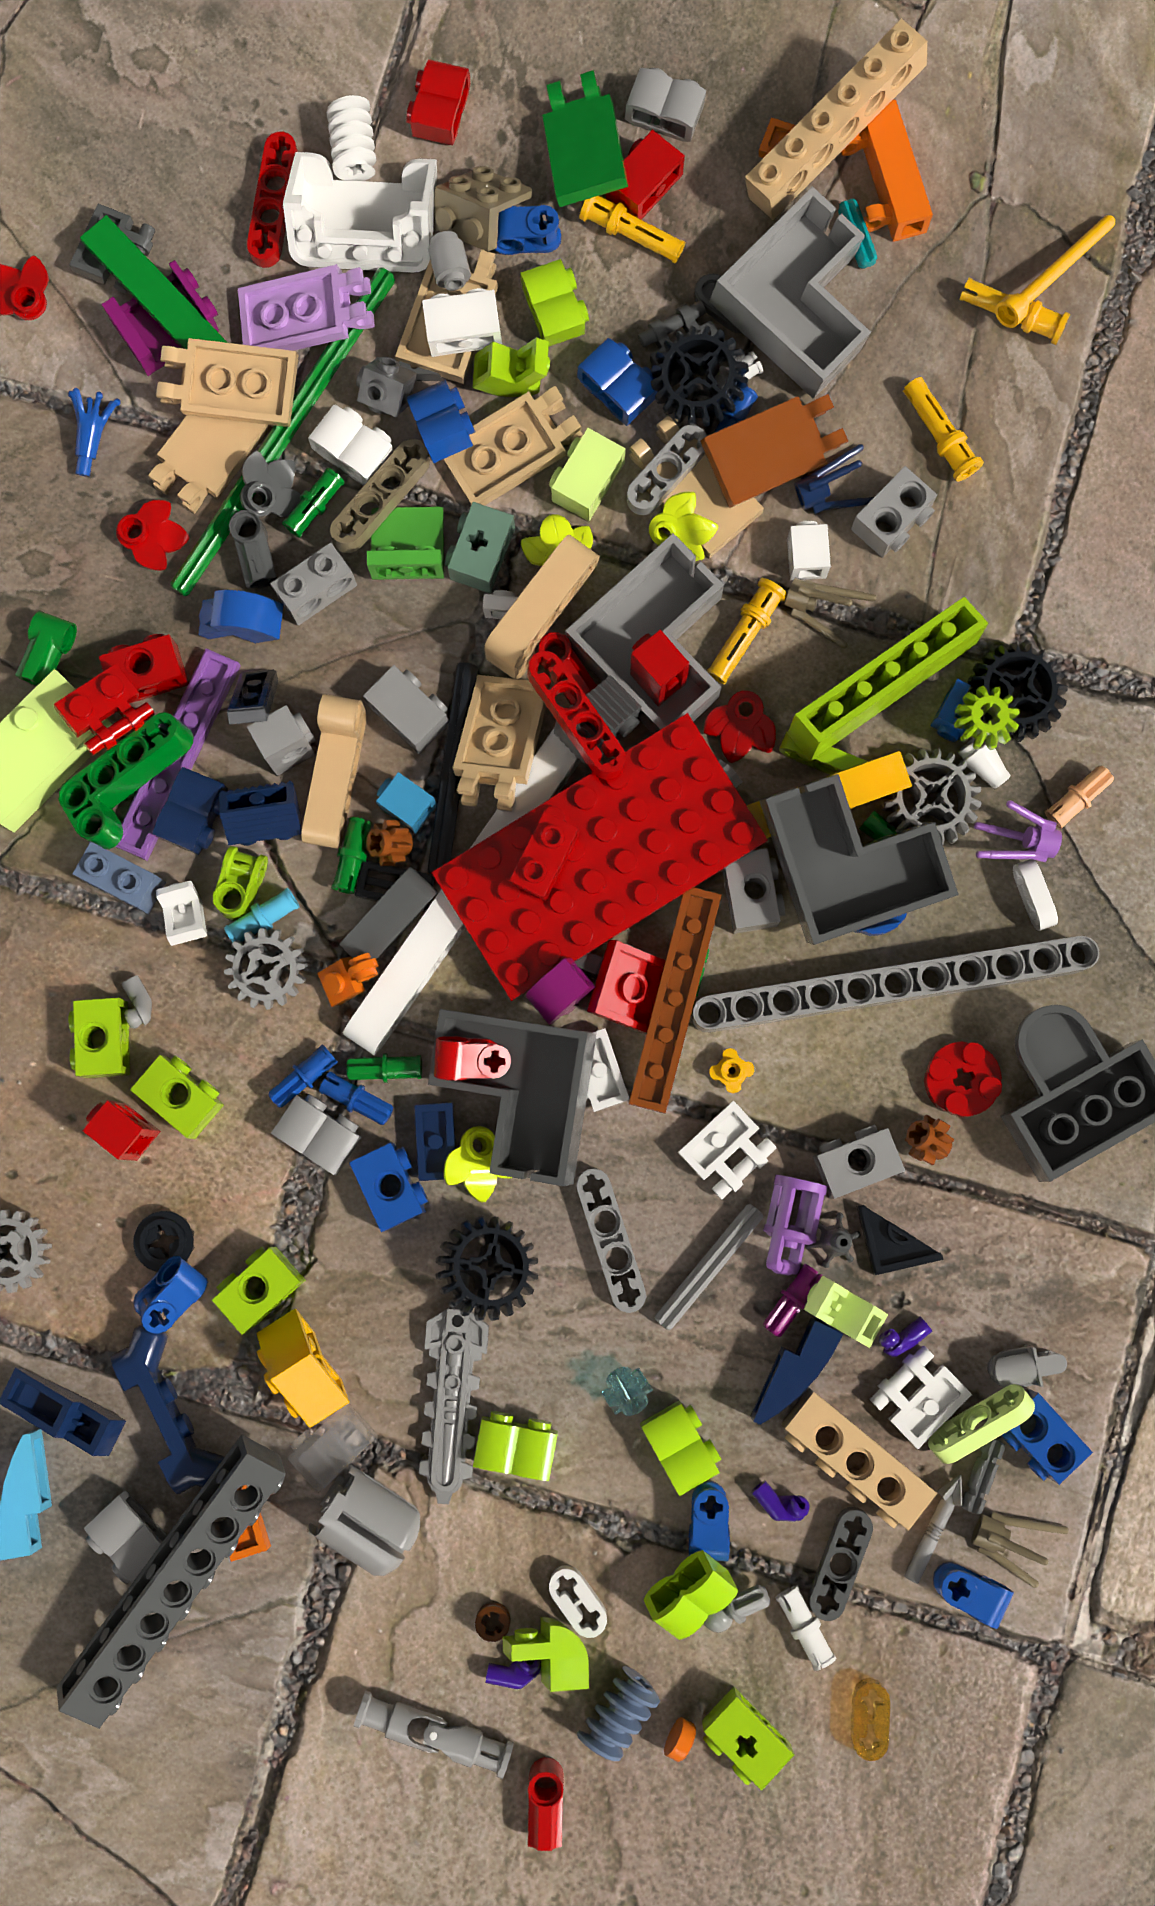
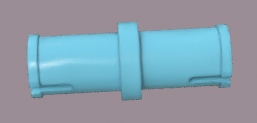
(262, 915)

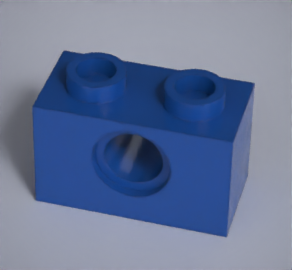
(370, 1173)

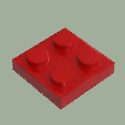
(627, 986)

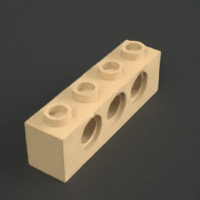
(910, 1492)

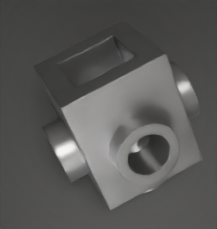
(385, 386)

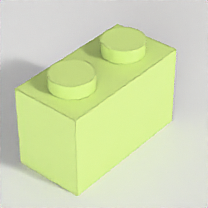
(587, 474)

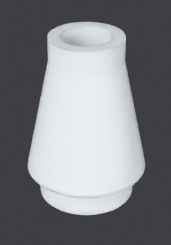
(984, 763)

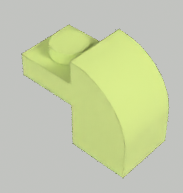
(845, 1311)

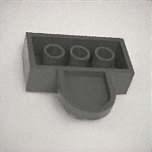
(1083, 1093)

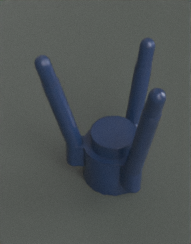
(814, 487)

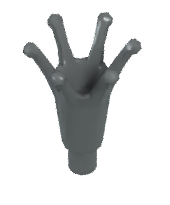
(835, 1241)

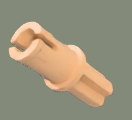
(1079, 796)

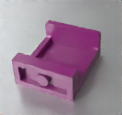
(143, 333)

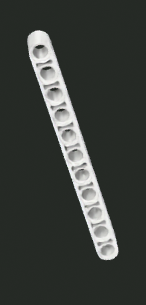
(440, 923)

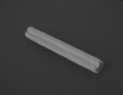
(709, 1267)

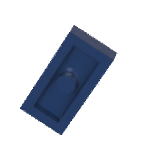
(434, 1139)

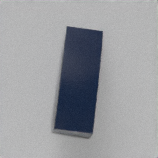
(796, 1370)
(62, 1412)

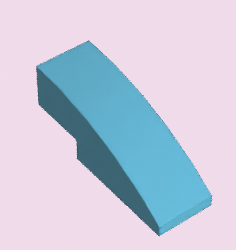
(23, 1497)

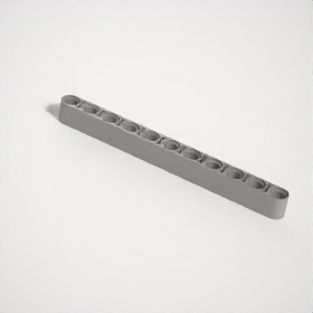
(947, 969)

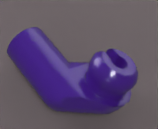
(898, 1343)
(780, 1507)
(513, 1676)

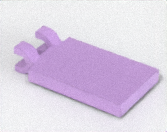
(304, 309)

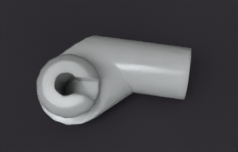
(140, 1000)

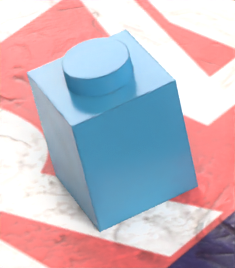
(405, 802)

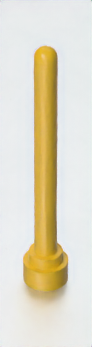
(1014, 307)

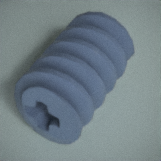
(621, 1716)

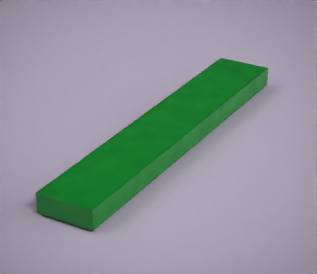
(147, 284)

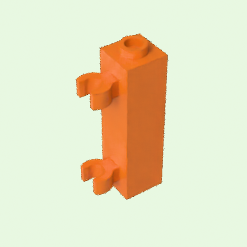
(895, 176)

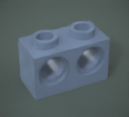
(119, 877)

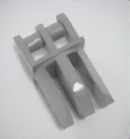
(1024, 1366)

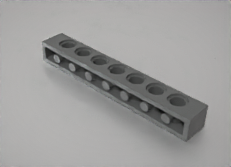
(83, 1689)

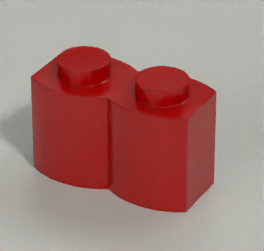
(439, 102)

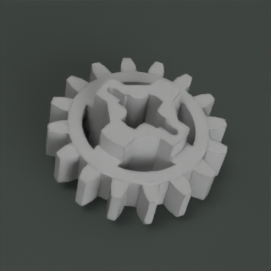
(256, 952)
(22, 1260)

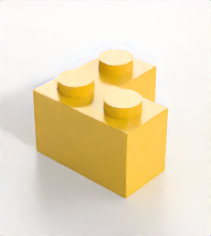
(299, 1369)

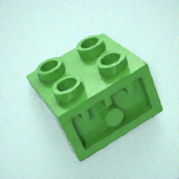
(408, 545)

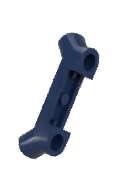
(139, 1366)

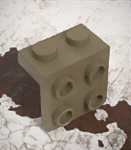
(473, 203)

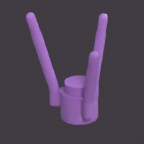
(1042, 840)

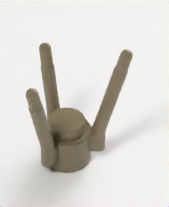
(805, 596)
(992, 1536)

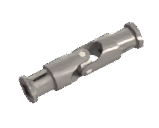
(459, 1743)

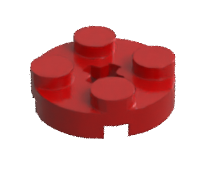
(954, 1099)

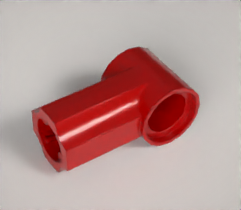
(571, 662)
(545, 1806)

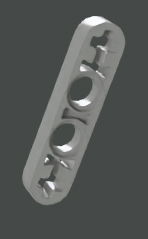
(607, 1241)

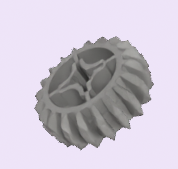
(941, 807)

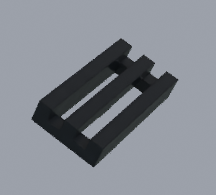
(390, 870)

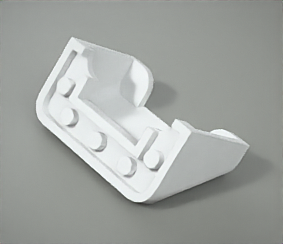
(359, 220)

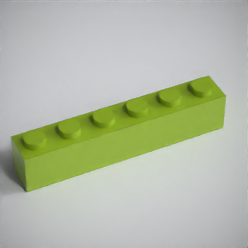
(886, 678)

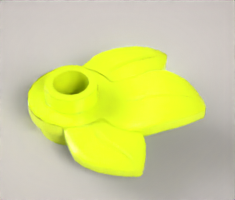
(680, 519)
(552, 532)
(471, 1166)

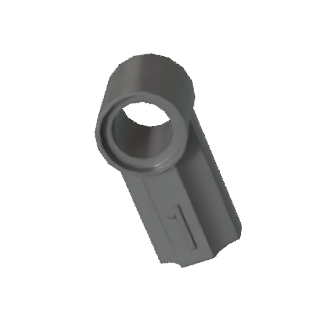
(253, 551)

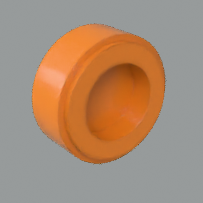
(680, 1739)

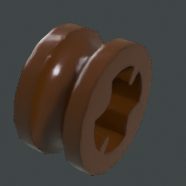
(481, 1624)

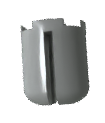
(367, 1523)

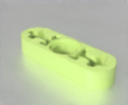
(1013, 1408)

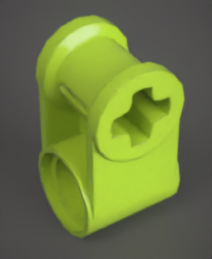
(242, 876)

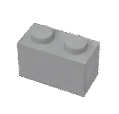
(406, 708)

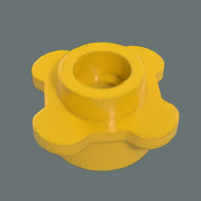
(731, 1081)

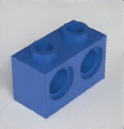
(1048, 1431)

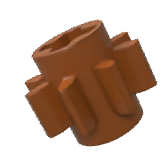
(389, 842)
(929, 1139)

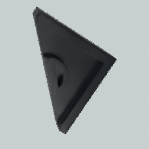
(891, 1246)

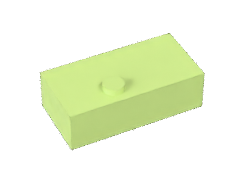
(37, 751)

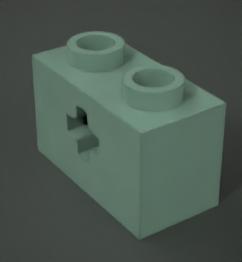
(480, 567)

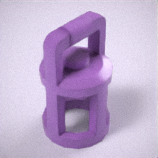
(788, 1235)

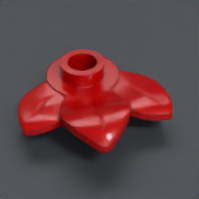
(23, 286)
(156, 537)
(738, 731)

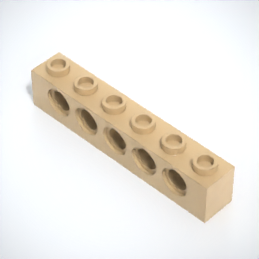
(837, 119)

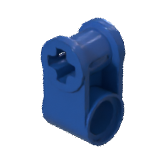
(522, 230)
(169, 1292)
(710, 1528)
(976, 1595)

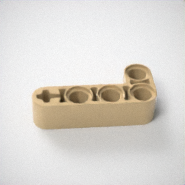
(539, 606)
(335, 769)

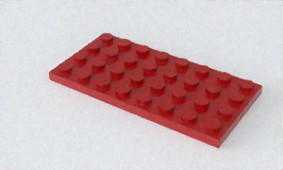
(638, 848)

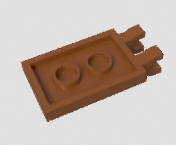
(770, 449)

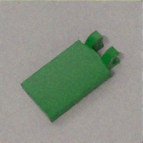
(583, 143)

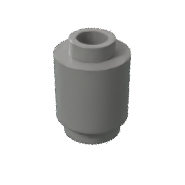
(449, 260)

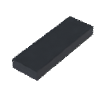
(253, 697)

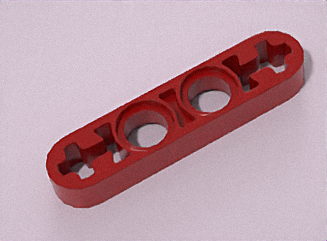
(270, 199)
(581, 712)

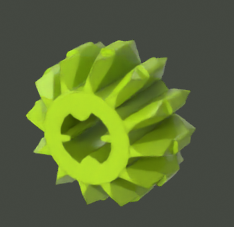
(977, 706)

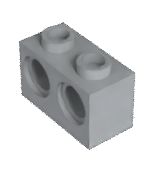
(889, 509)
(314, 584)

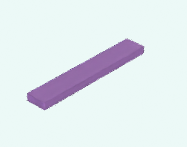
(198, 712)

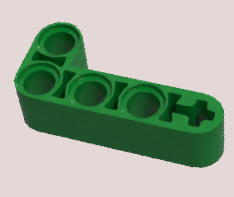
(160, 741)

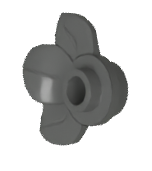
(272, 483)

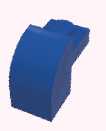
(241, 615)

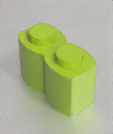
(553, 302)
(515, 1447)
(680, 1448)
(691, 1594)

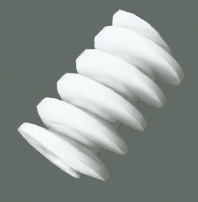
(351, 138)

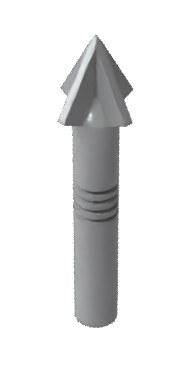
(950, 1497)

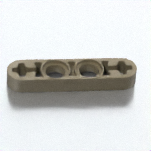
(375, 493)

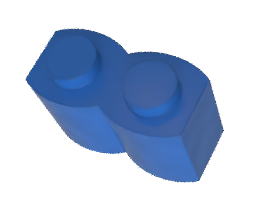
(617, 380)
(440, 421)

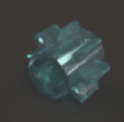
(627, 1391)

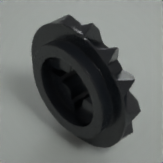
(149, 1231)

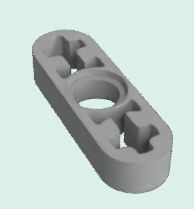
(642, 482)

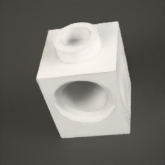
(808, 551)

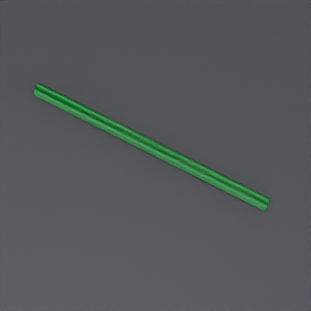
(278, 439)

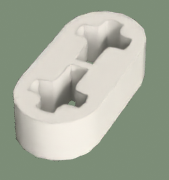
(1035, 894)
(570, 1606)

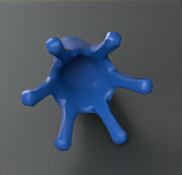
(89, 428)

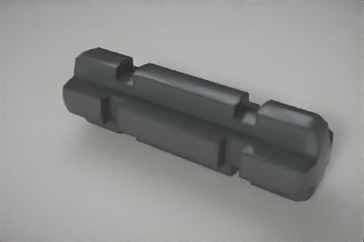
(982, 1476)

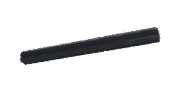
(448, 795)

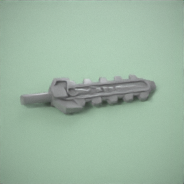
(455, 1344)

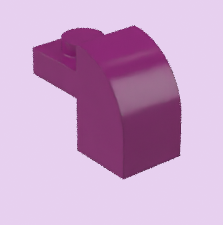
(559, 990)

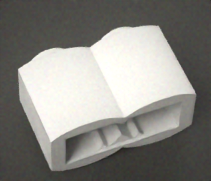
(350, 444)

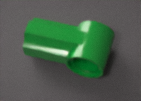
(48, 641)

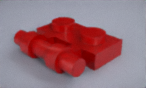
(97, 701)

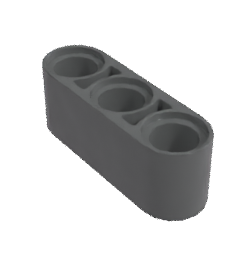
(390, 916)

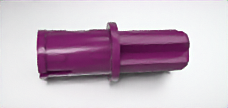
(792, 1301)

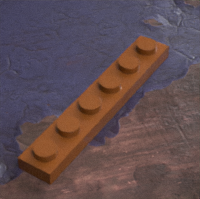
(675, 1000)

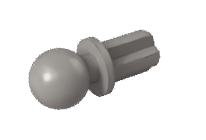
(742, 1605)

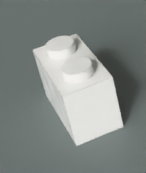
(461, 322)

